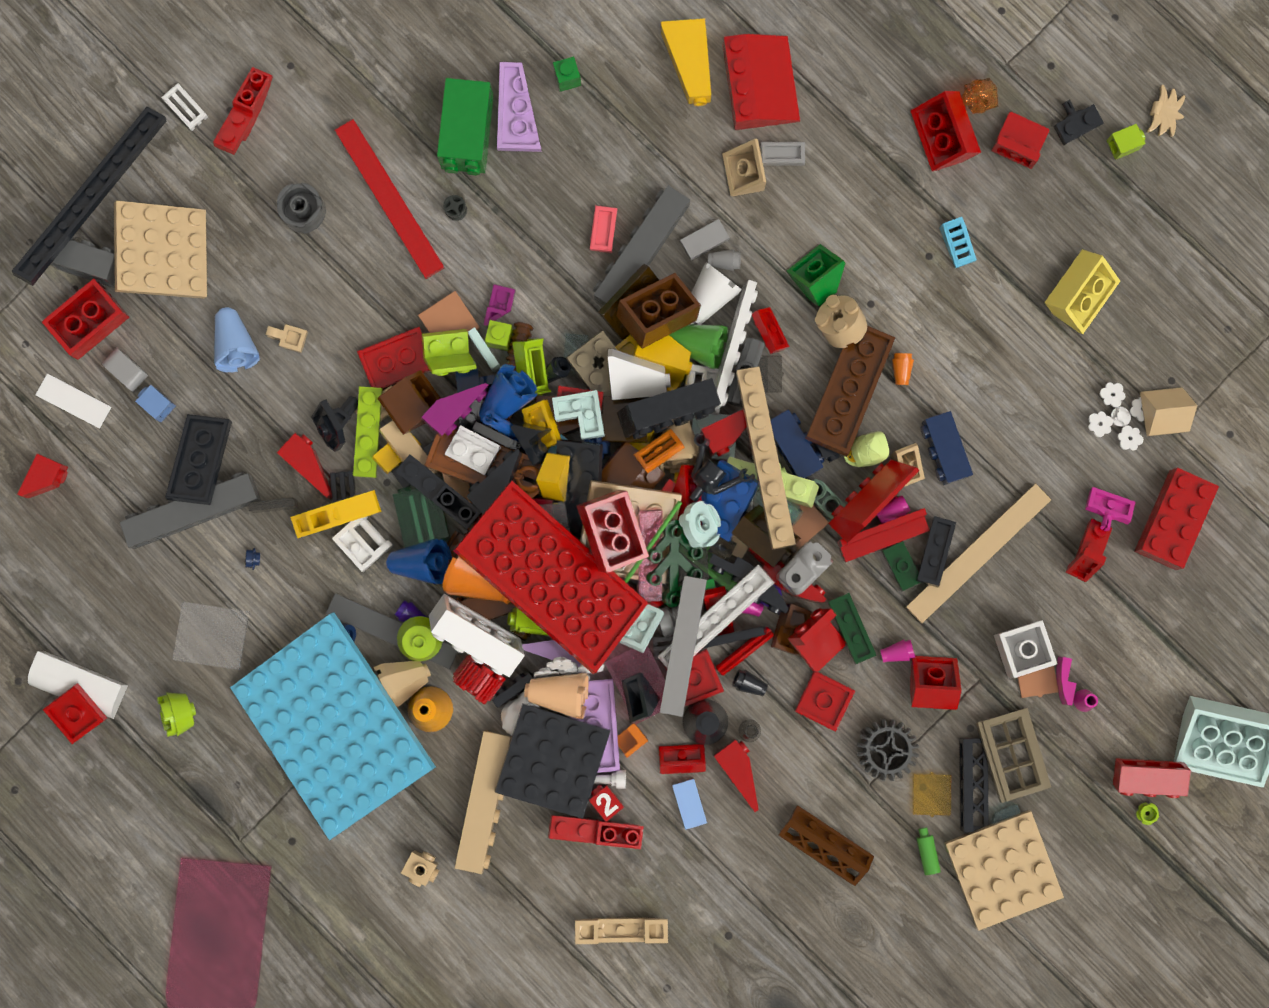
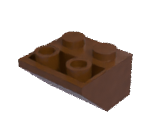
(409, 401)

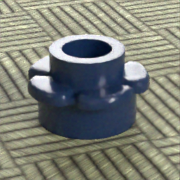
(252, 558)

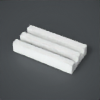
(196, 120)

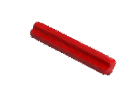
(743, 652)

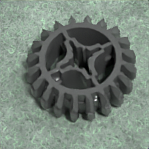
(886, 760)

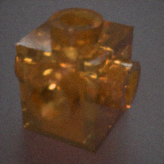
(980, 95)

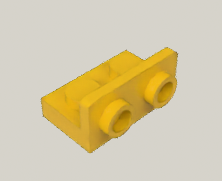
(541, 415)

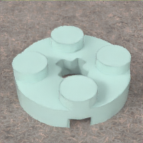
(696, 534)

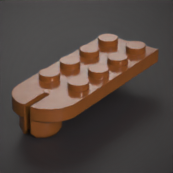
(440, 462)

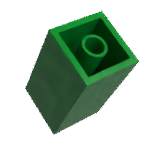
(465, 126)

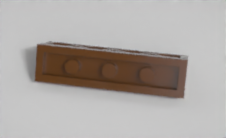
(829, 843)

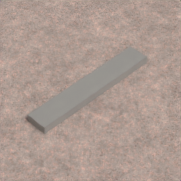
(683, 646)

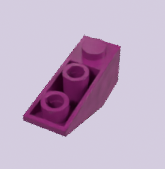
(448, 409)

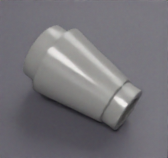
(725, 260)

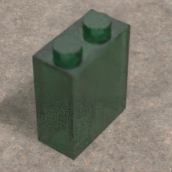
(419, 517)

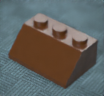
(626, 470)

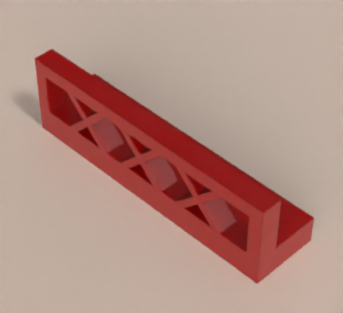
(884, 535)

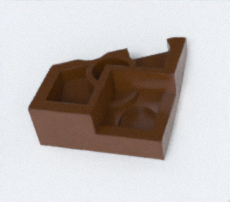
(785, 628)

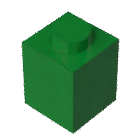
(567, 74)

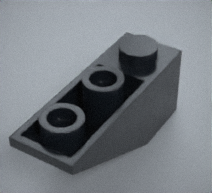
(497, 478)

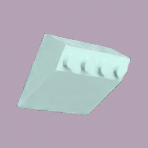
(1224, 741)

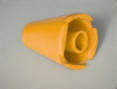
(439, 707)

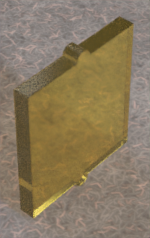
(931, 794)

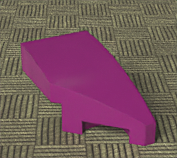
(500, 303)

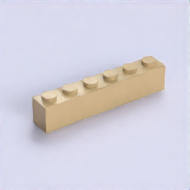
(482, 805)

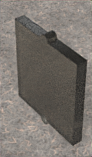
(771, 373)

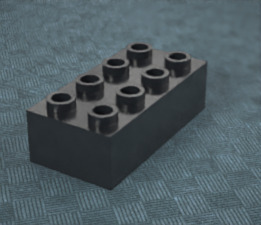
(668, 409)

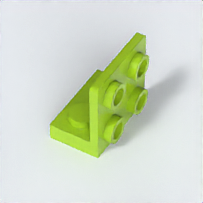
(447, 352)

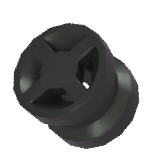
(453, 203)

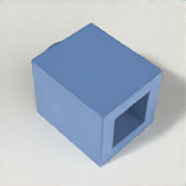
(155, 403)

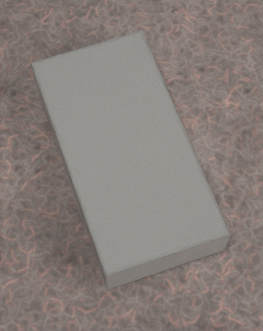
(783, 153)
(704, 239)

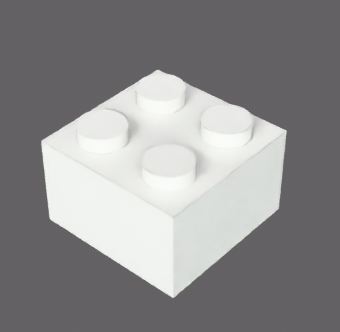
(1025, 649)

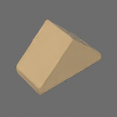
(910, 456)

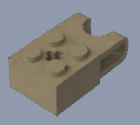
(582, 360)

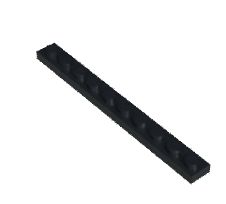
(89, 196)

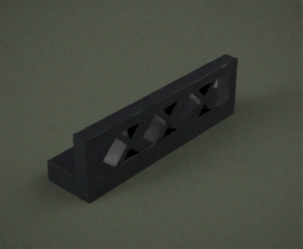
(967, 785)

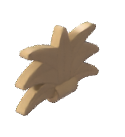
(1166, 112)

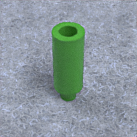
(928, 852)

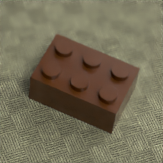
(658, 310)

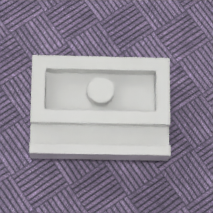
(472, 450)

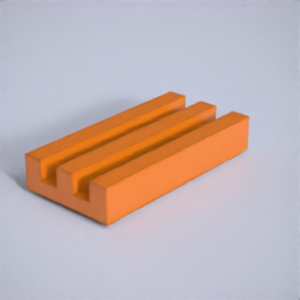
(660, 454)

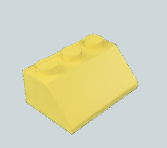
(1082, 290)

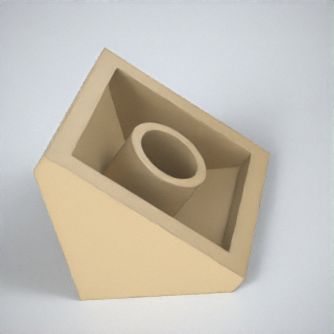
(745, 169)
(1167, 411)

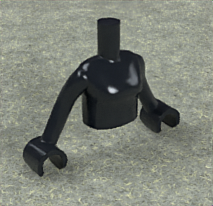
(710, 475)

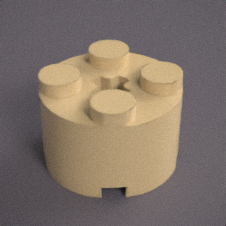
(841, 321)

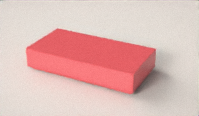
(603, 229)

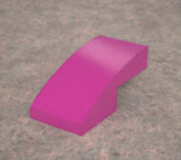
(1065, 688)

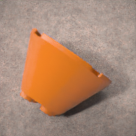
(466, 582)

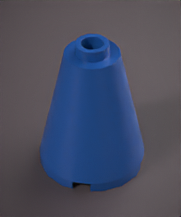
(508, 393)
(421, 561)

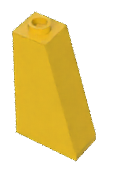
(689, 54)

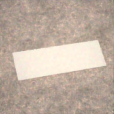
(73, 401)

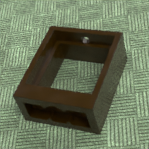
(754, 533)

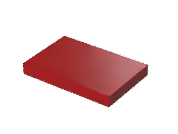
(393, 359)

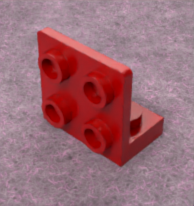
(1020, 140)

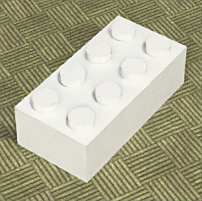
(476, 636)

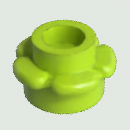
(1153, 813)

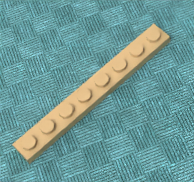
(765, 458)

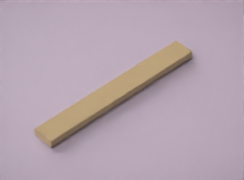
(979, 552)

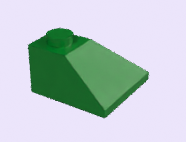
(818, 274)

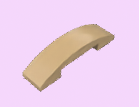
(621, 930)

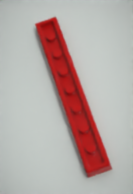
(389, 199)

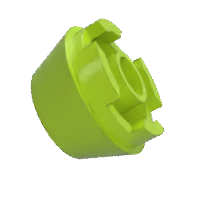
(416, 639)
(176, 713)

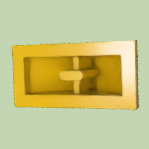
(554, 476)

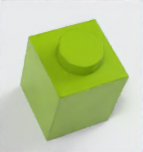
(1126, 141)
(498, 335)

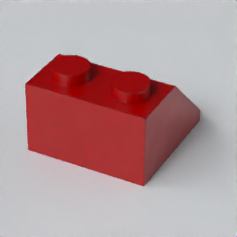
(935, 682)

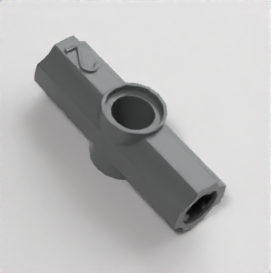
(749, 359)

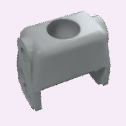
(803, 569)

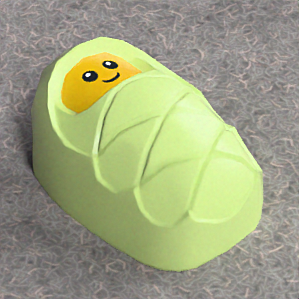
(868, 450)

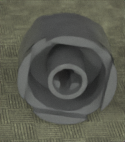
(305, 196)

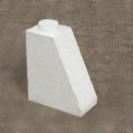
(635, 376)

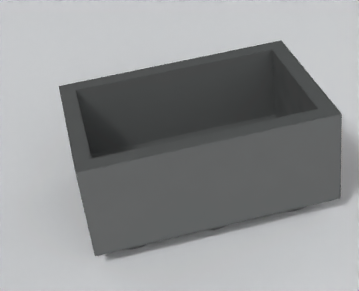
(87, 262)

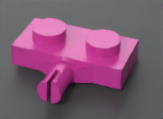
(1109, 507)

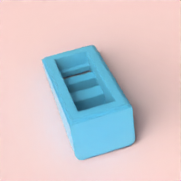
(947, 236)

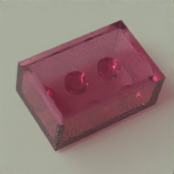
(633, 662)

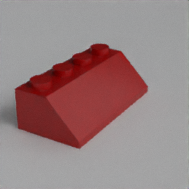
(871, 499)

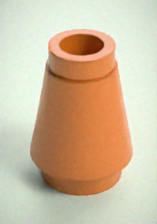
(902, 368)

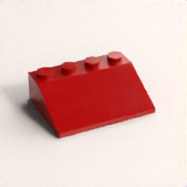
(760, 80)

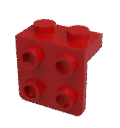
(817, 639)

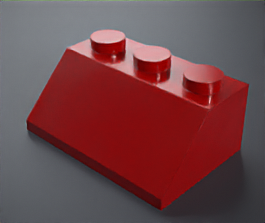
(945, 130)

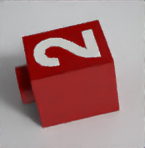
(605, 802)

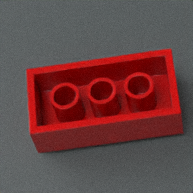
(1176, 519)

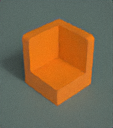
(631, 740)

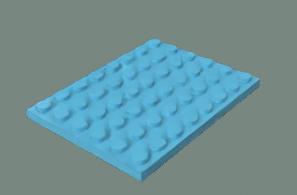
(332, 726)

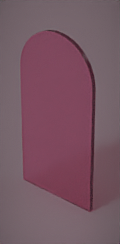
(217, 934)

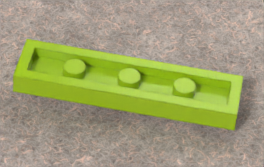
(367, 432)

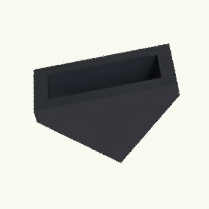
(639, 697)

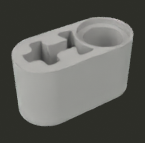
(124, 369)

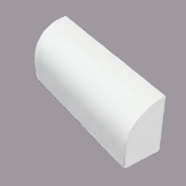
(59, 675)

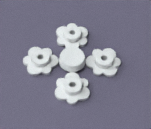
(1119, 417)
(564, 667)

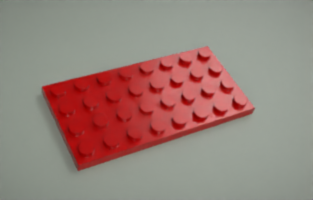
(550, 577)

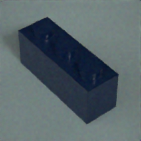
(794, 447)
(946, 448)

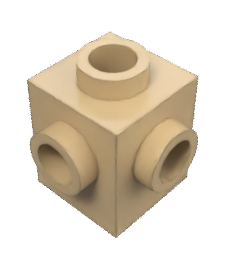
(412, 869)

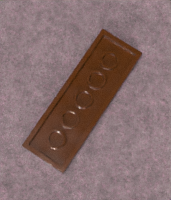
(850, 392)

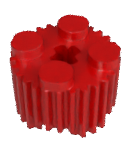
(477, 679)

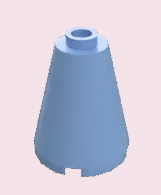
(232, 342)

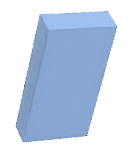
(689, 804)

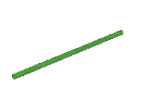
(654, 539)

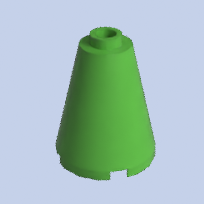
(703, 342)

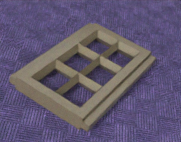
(994, 761)

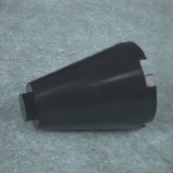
(705, 722)

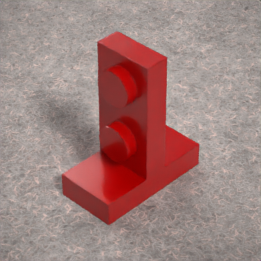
(1090, 552)

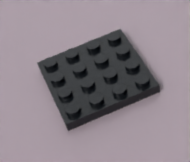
(552, 760)

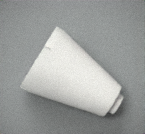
(712, 292)

